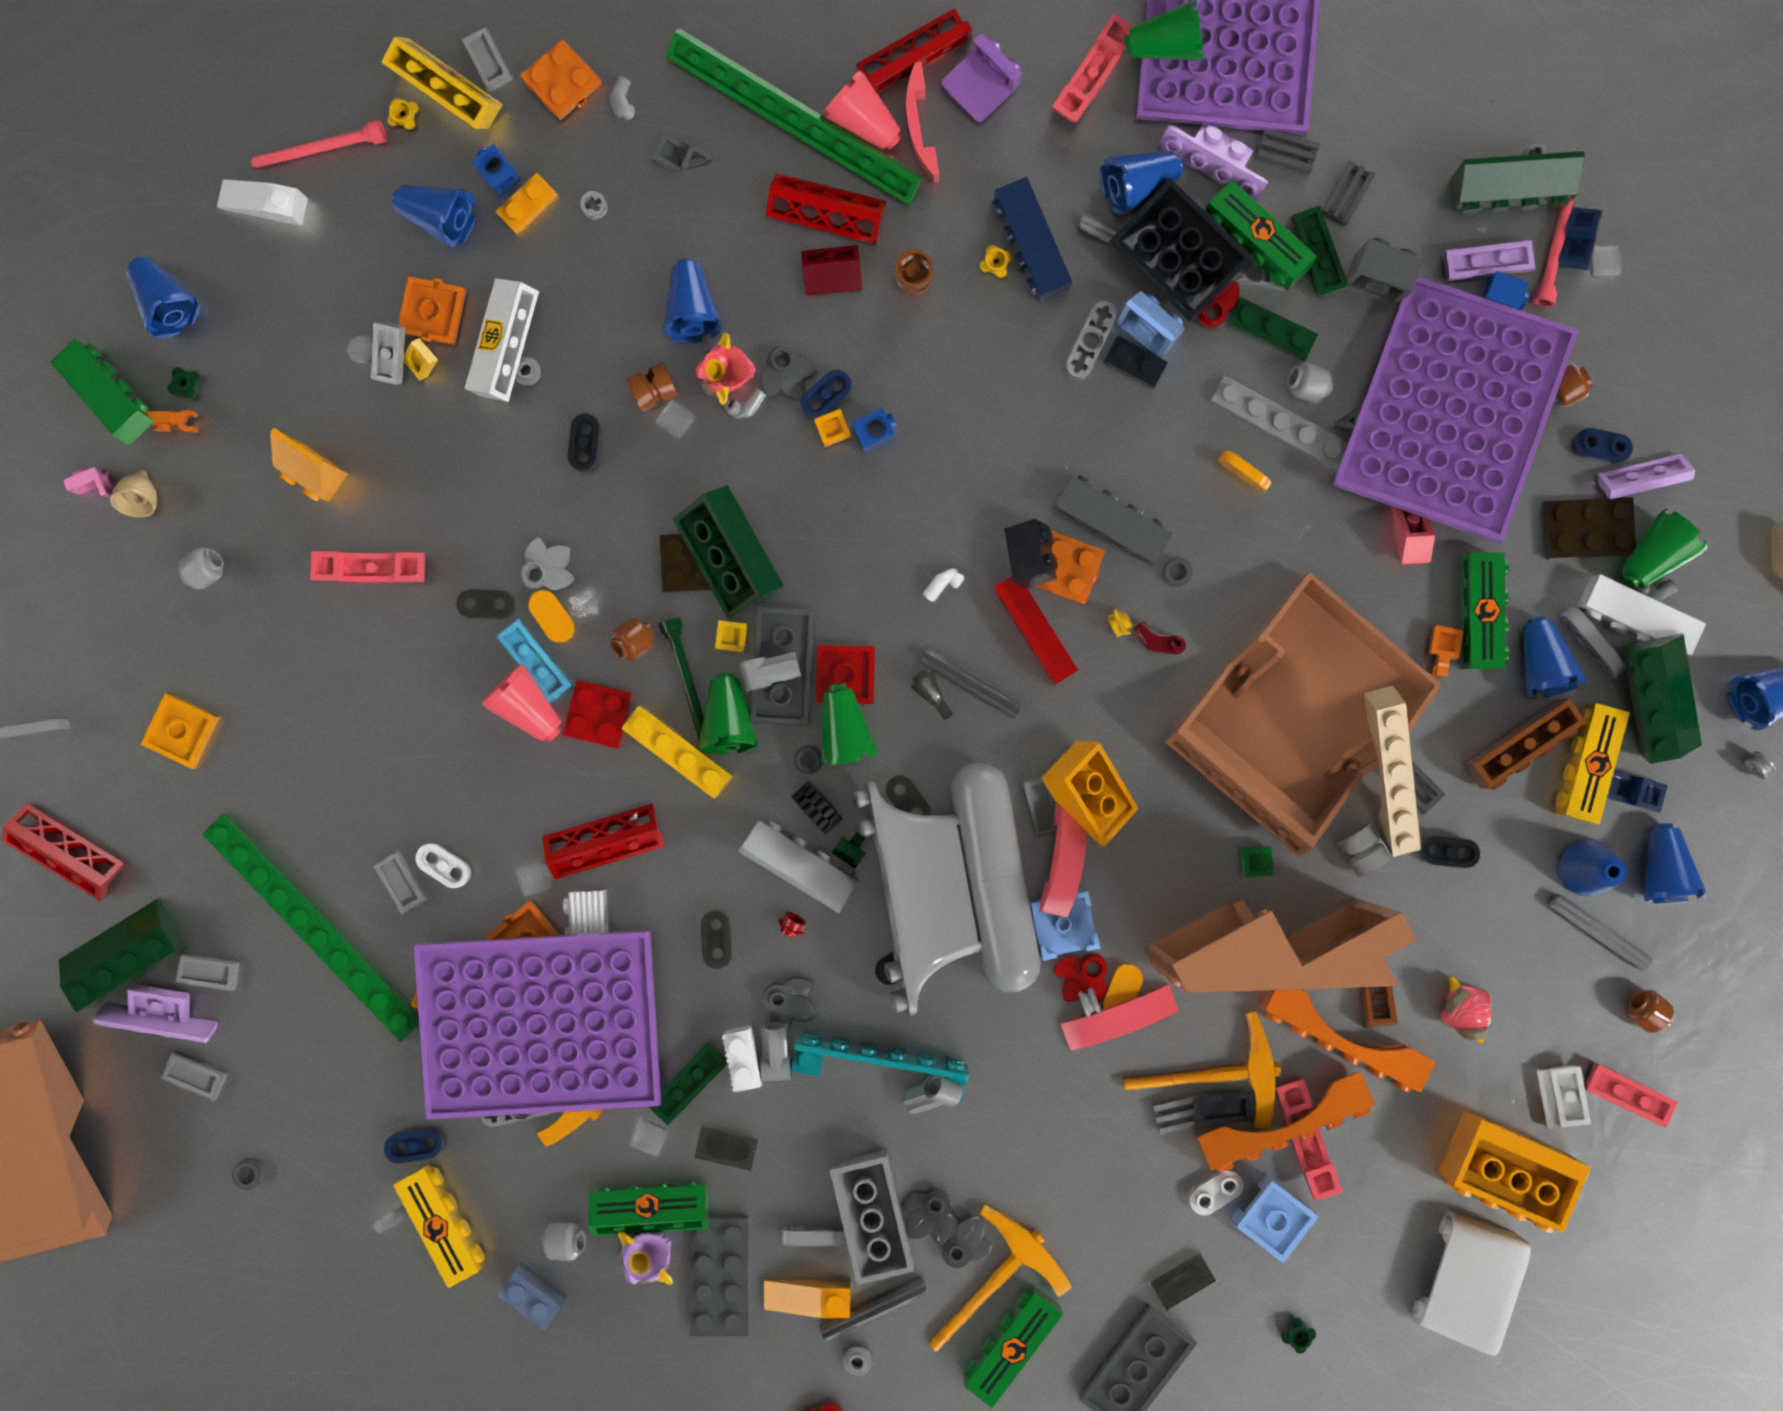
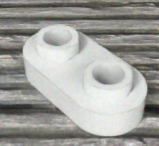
(444, 865)
(1214, 1189)

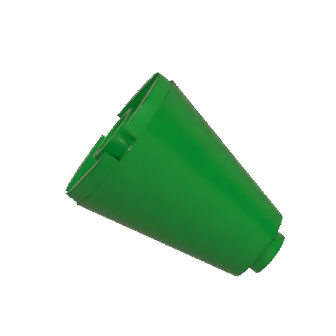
(1168, 35)
(1664, 548)
(726, 718)
(844, 728)

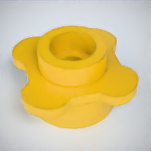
(396, 107)
(1002, 256)
(1120, 622)

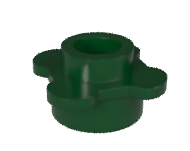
(190, 388)
(1302, 1343)

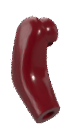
(1159, 643)

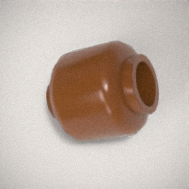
(1574, 386)
(632, 639)
(1650, 1011)

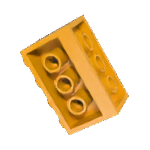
(1513, 1172)

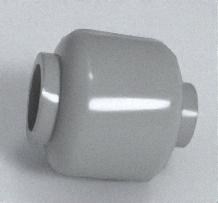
(1310, 382)
(200, 568)
(562, 1241)

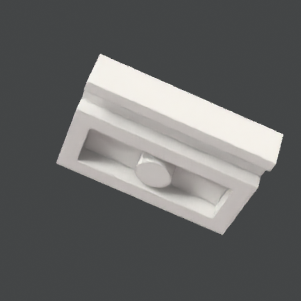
(1564, 1096)

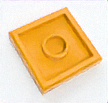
(179, 730)

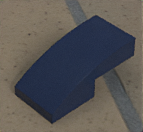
(1580, 238)
(1637, 791)

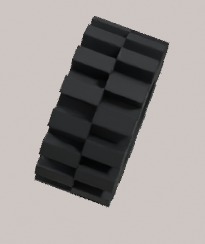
(817, 807)

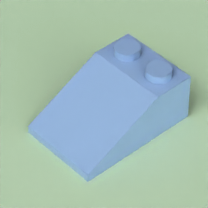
(1150, 324)

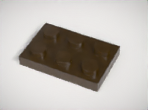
(1589, 528)
(679, 567)

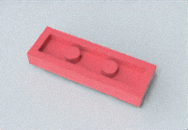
(1630, 1095)

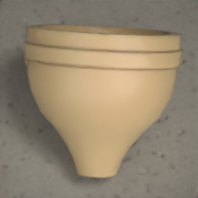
(135, 495)

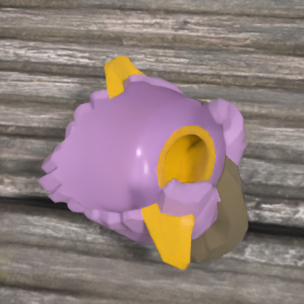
(645, 1257)

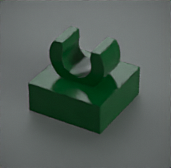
(849, 850)

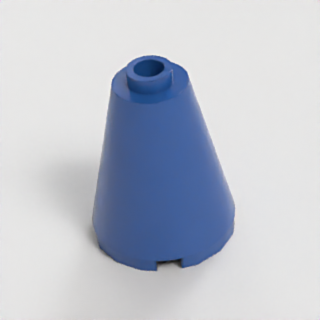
(1137, 177)
(438, 211)
(160, 299)
(690, 305)
(1548, 660)
(1758, 697)
(1590, 868)
(1670, 868)

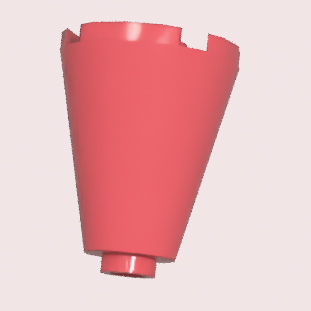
(863, 114)
(524, 705)

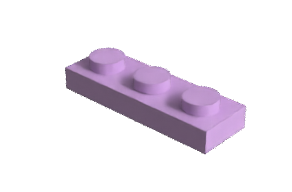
(1488, 259)
(1645, 476)

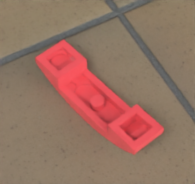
(1093, 71)
(925, 156)
(367, 567)
(1066, 867)
(1120, 1018)
(1310, 1152)

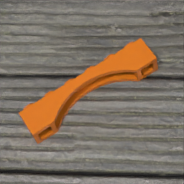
(1398, 1061)
(1342, 1098)

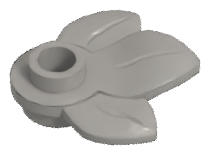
(550, 563)

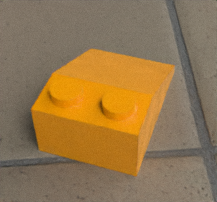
(305, 466)
(1091, 790)

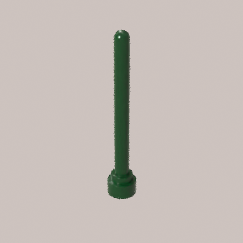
(672, 631)

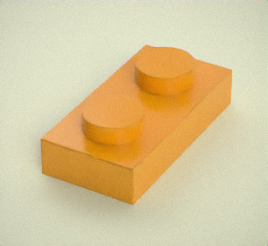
(526, 203)

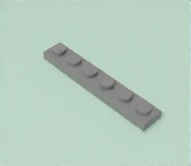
(1279, 423)

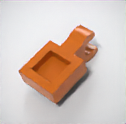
(166, 419)
(1445, 645)

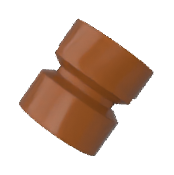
(913, 272)
(652, 387)

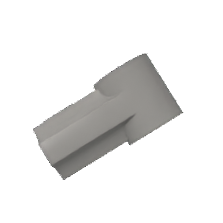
(762, 672)
(775, 1057)
(933, 1093)

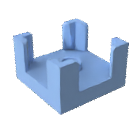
(1065, 935)
(1275, 1219)

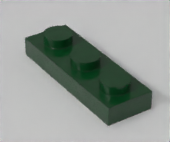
(1315, 235)
(1272, 329)
(689, 1082)

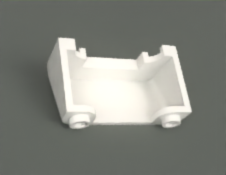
(1474, 1283)

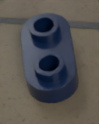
(825, 394)
(1603, 447)
(415, 1145)

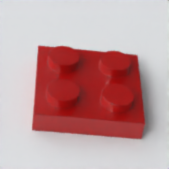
(846, 665)
(597, 714)

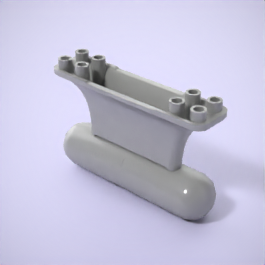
(953, 885)

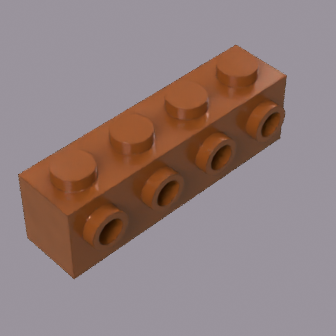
(1525, 743)

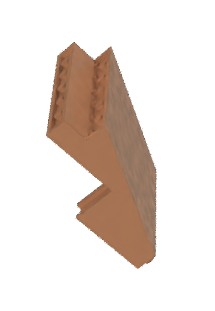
(1289, 717)
(1241, 953)
(43, 1181)

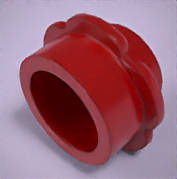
(792, 925)

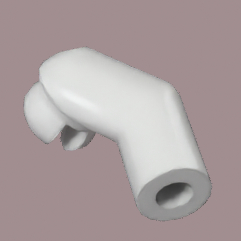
(941, 581)

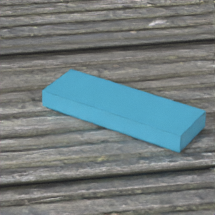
(527, 650)

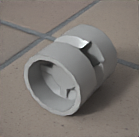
(1363, 849)

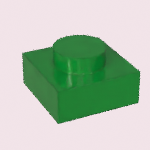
(1257, 861)

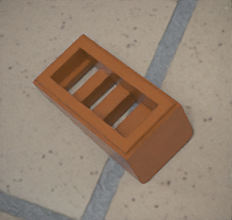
(1368, 1009)

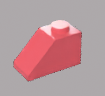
(1412, 537)

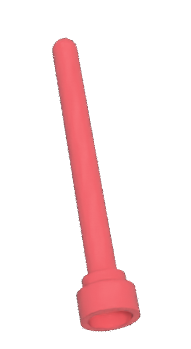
(372, 132)
(1545, 293)

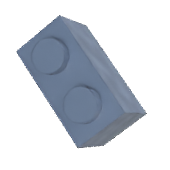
(532, 1296)

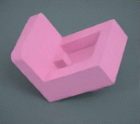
(88, 479)

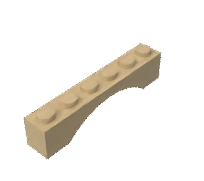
(1390, 733)

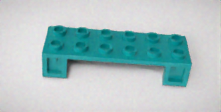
(810, 1051)

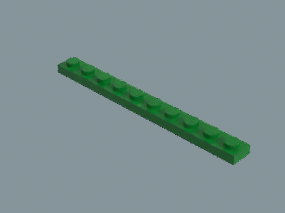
(793, 116)
(312, 927)

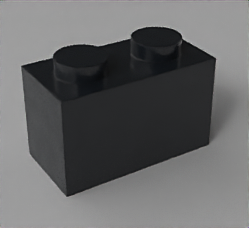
(1031, 553)

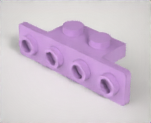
(1215, 157)
(157, 1013)

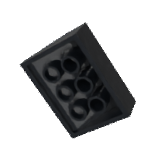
(1181, 250)

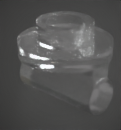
(580, 605)

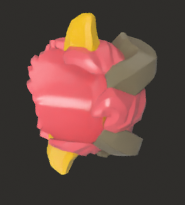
(723, 369)
(1467, 1011)

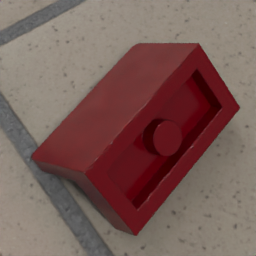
(831, 270)

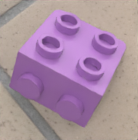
(982, 79)

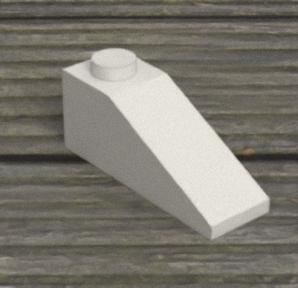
(263, 200)

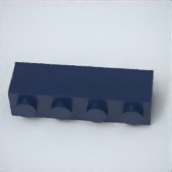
(1032, 239)

